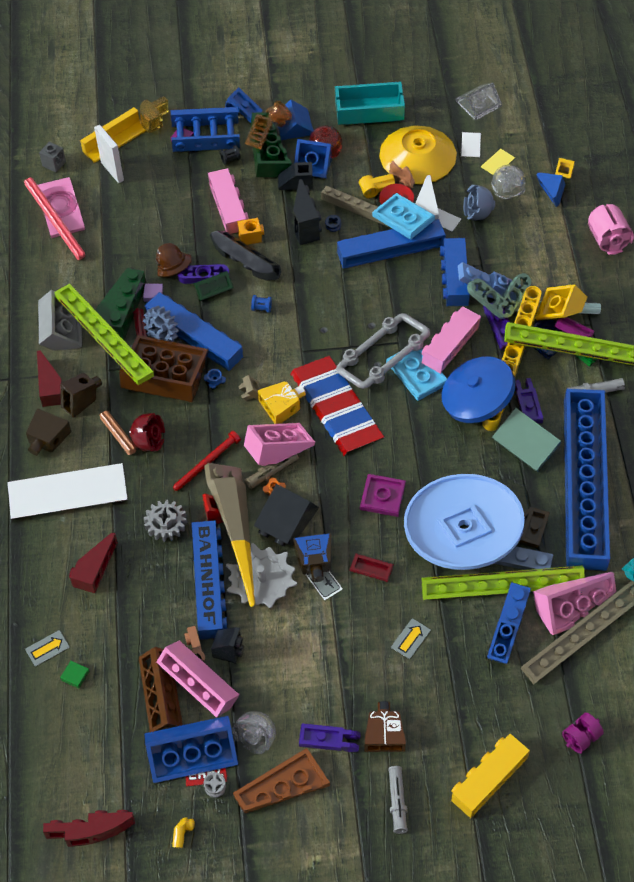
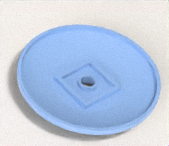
(470, 500)

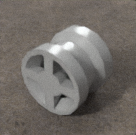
(212, 781)

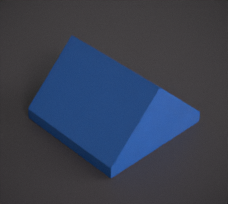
(299, 125)
(315, 152)

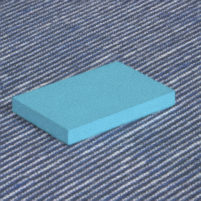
(403, 216)
(416, 376)

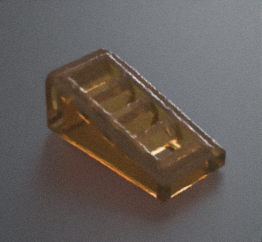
(263, 121)

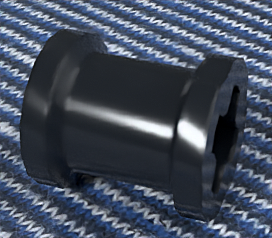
(235, 154)

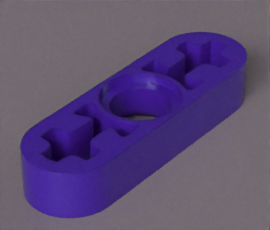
(197, 269)

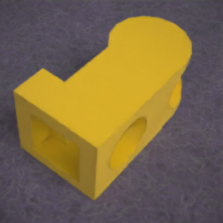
(565, 168)

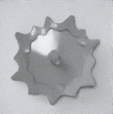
(270, 577)

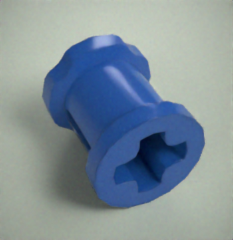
(255, 306)

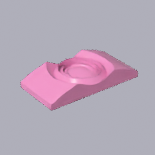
(63, 200)

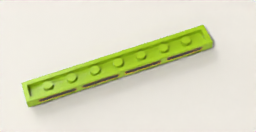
(104, 334)
(569, 343)
(496, 582)

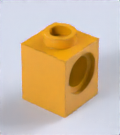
(250, 231)

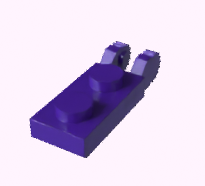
(528, 401)
(327, 738)

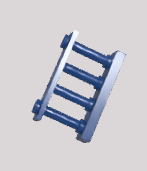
(200, 117)

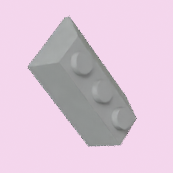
(57, 325)

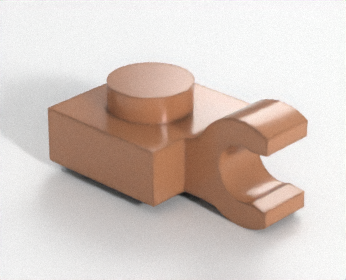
(193, 640)

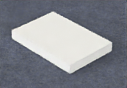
(109, 153)

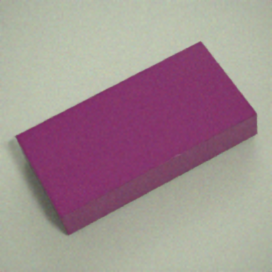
(573, 327)

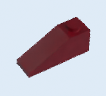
(48, 382)
(92, 566)

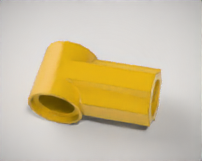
(371, 186)

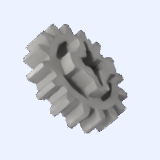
(157, 518)

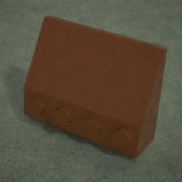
(174, 365)

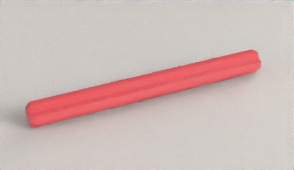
(54, 218)

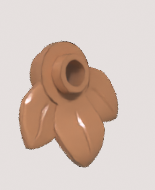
(402, 176)

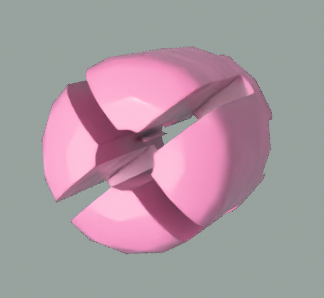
(610, 228)

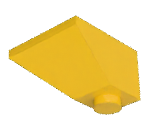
(561, 302)

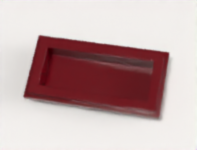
(371, 567)

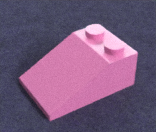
(276, 442)

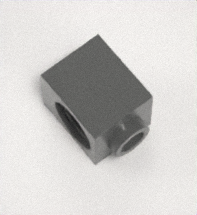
(52, 157)

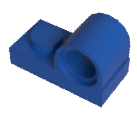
(245, 104)

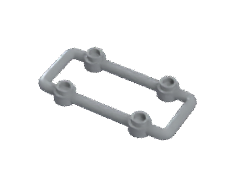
(376, 373)

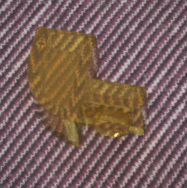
(152, 113)

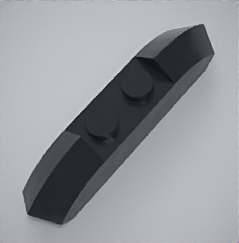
(261, 266)

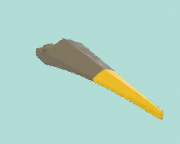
(231, 499)

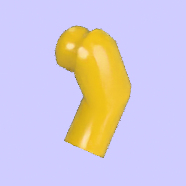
(180, 829)

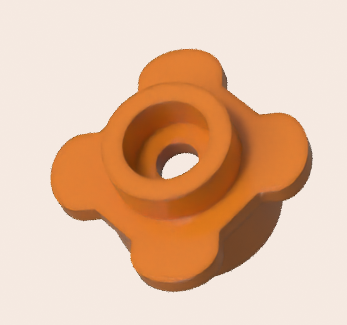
(269, 487)

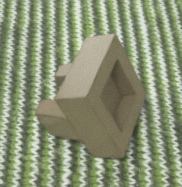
(251, 387)

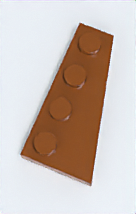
(287, 780)

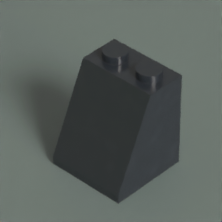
(285, 516)

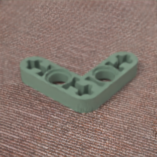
(500, 301)

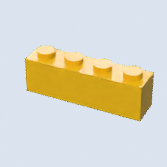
(489, 775)

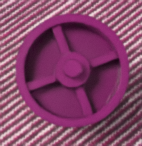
(585, 730)

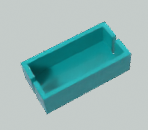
(369, 103)

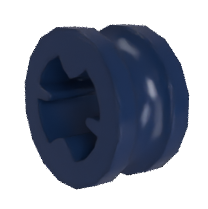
(334, 219)

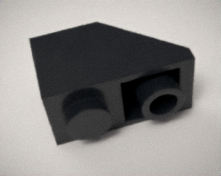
(290, 177)
(228, 645)

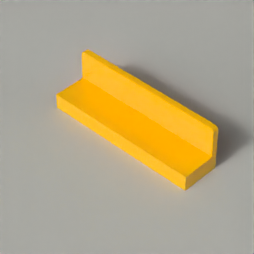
(121, 130)

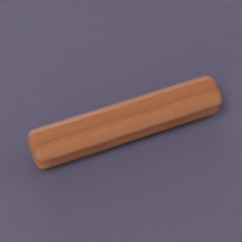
(118, 432)

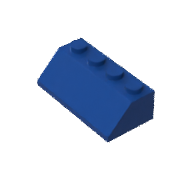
(190, 749)

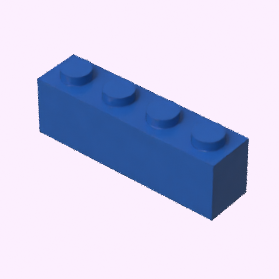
(453, 254)

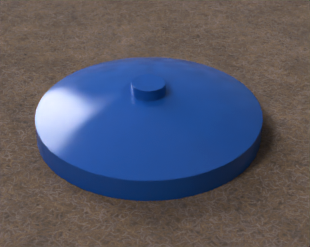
(478, 389)

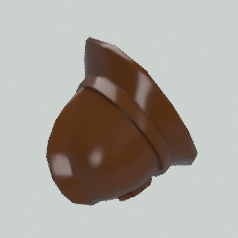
(171, 260)

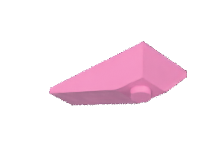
(568, 601)

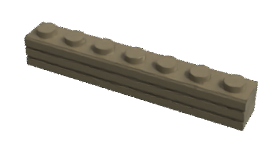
(349, 203)

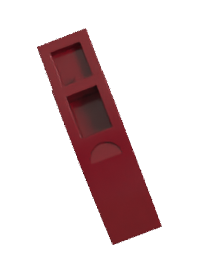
(99, 827)

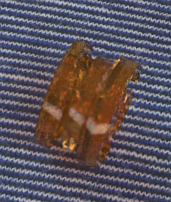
(279, 113)

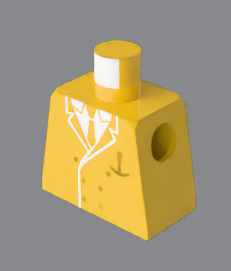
(281, 401)

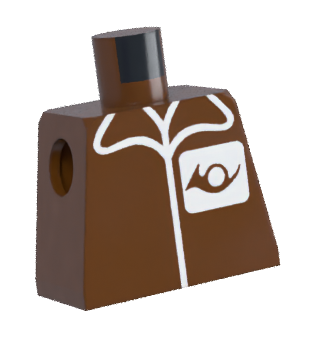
(384, 730)

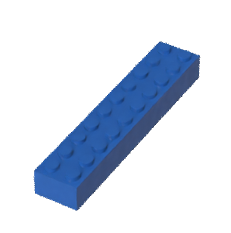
(586, 480)

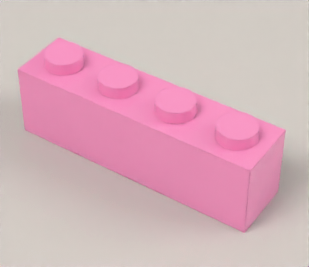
(227, 199)
(450, 339)
(197, 678)

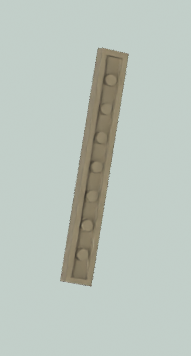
(580, 634)

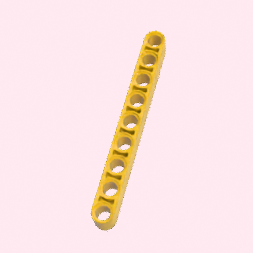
(527, 305)

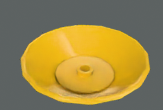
(421, 150)

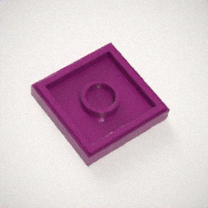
(382, 495)

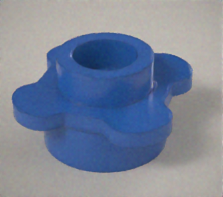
(214, 373)

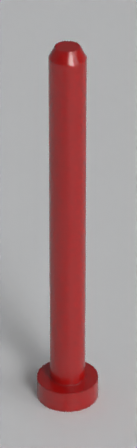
(233, 438)

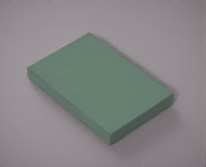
(526, 439)

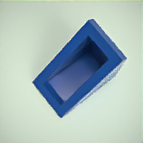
(552, 185)

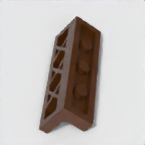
(165, 689)

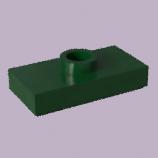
(213, 285)

